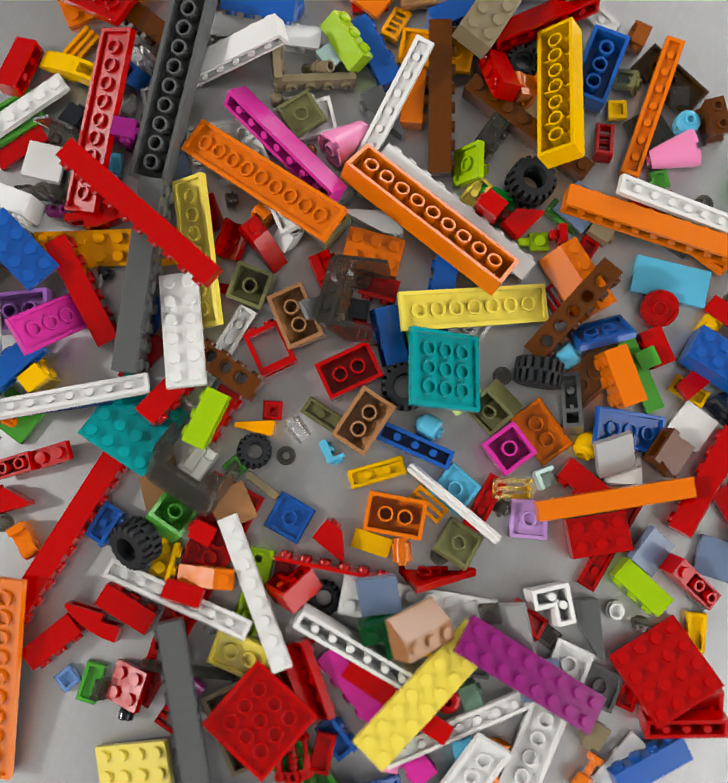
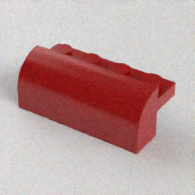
(306, 680)
(700, 721)

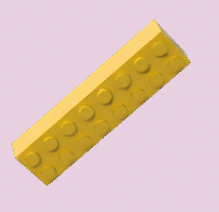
(560, 94)

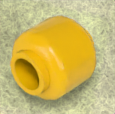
(583, 446)

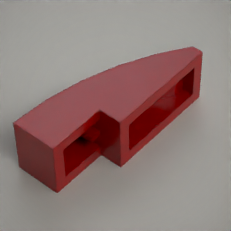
(95, 620)

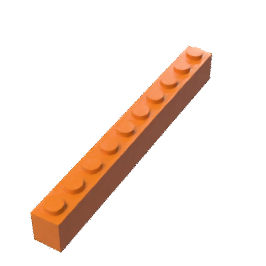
(645, 224)

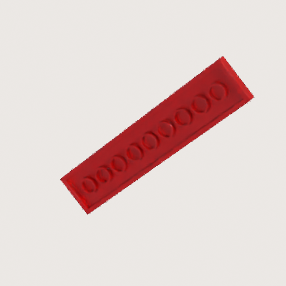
(102, 104)

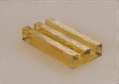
(527, 488)

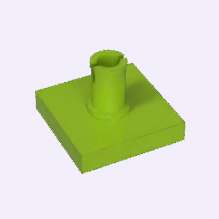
(469, 164)

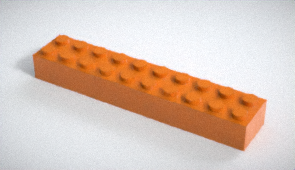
(428, 218)

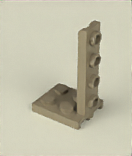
(312, 81)

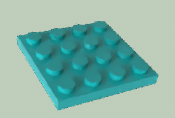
(444, 370)
(127, 434)

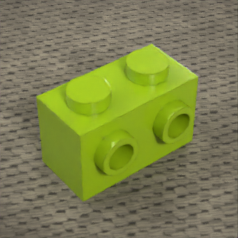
(264, 561)

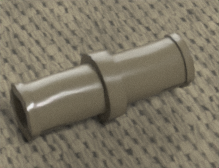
(318, 67)

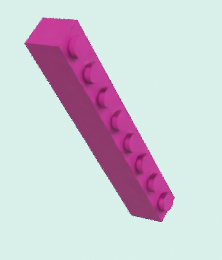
(282, 142)
(419, 769)

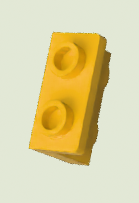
(166, 563)

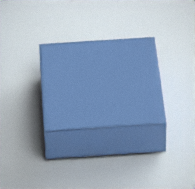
(68, 678)

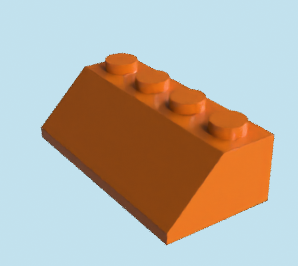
(567, 269)

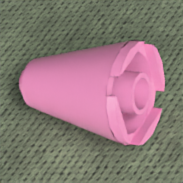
(342, 142)
(676, 152)

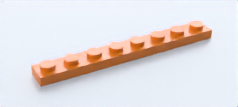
(652, 106)

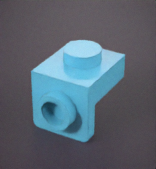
(116, 164)

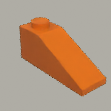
(207, 576)

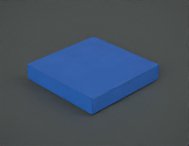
(289, 517)

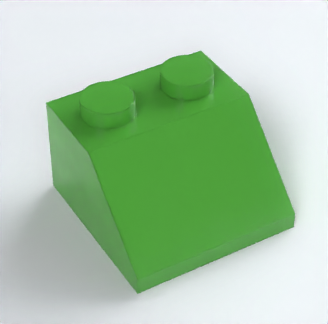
(170, 517)

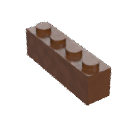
(146, 24)

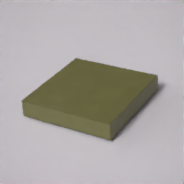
(301, 114)
(457, 543)

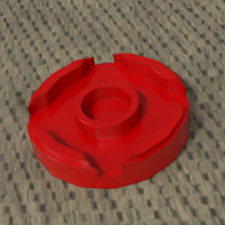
(659, 308)

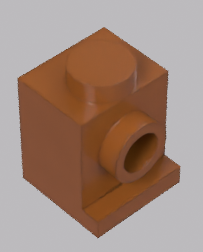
(639, 34)

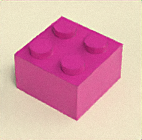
(508, 448)

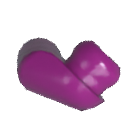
(52, 212)

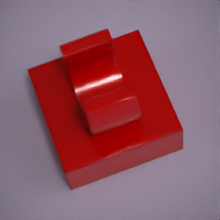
(560, 234)

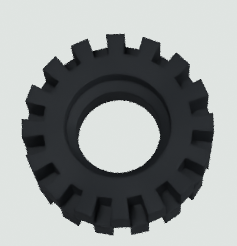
(525, 53)
(250, 462)
(335, 593)

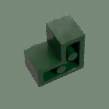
(374, 631)

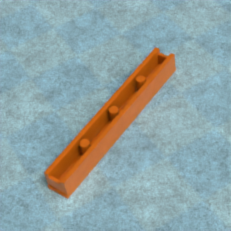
(614, 498)

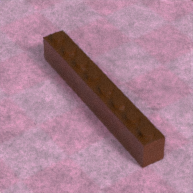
(440, 98)
(522, 124)

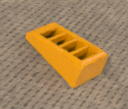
(389, 36)
(263, 427)

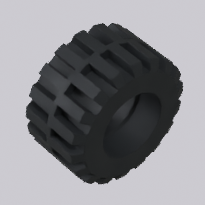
(521, 191)
(538, 372)
(387, 386)
(135, 543)

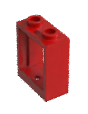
(276, 366)

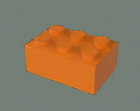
(375, 245)
(620, 377)
(395, 515)

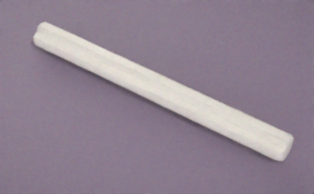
(454, 503)

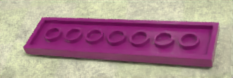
(530, 674)

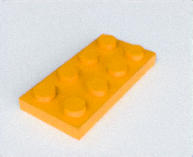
(462, 59)

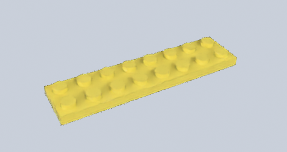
(195, 224)
(472, 307)
(414, 703)

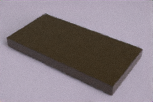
(681, 78)

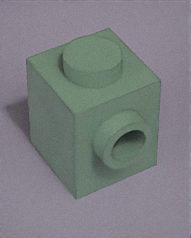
(470, 695)

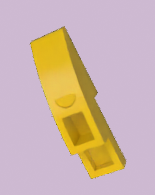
(68, 66)

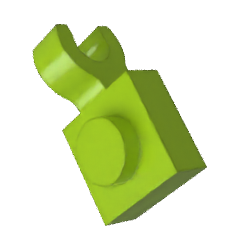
(536, 242)

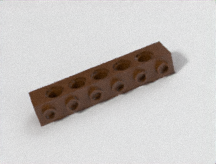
(603, 268)
(253, 382)

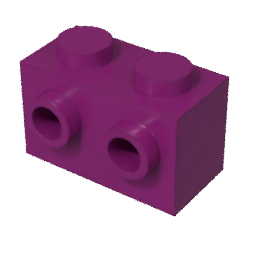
(125, 132)

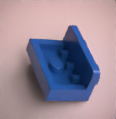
(104, 522)
(344, 743)

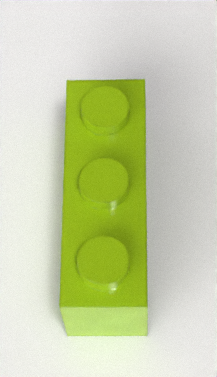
(346, 41)
(205, 418)
(640, 587)

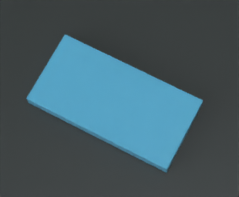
(685, 282)

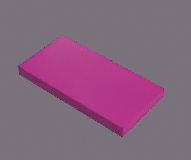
(45, 324)

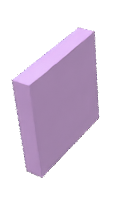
(523, 521)

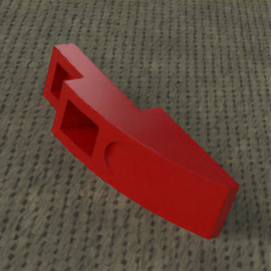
(104, 220)
(35, 460)

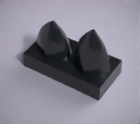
(719, 407)

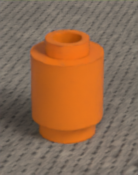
(401, 551)

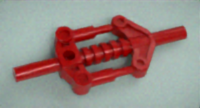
(295, 775)

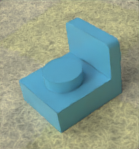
(327, 449)

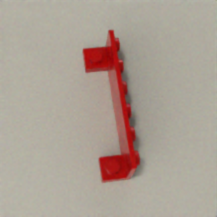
(286, 564)

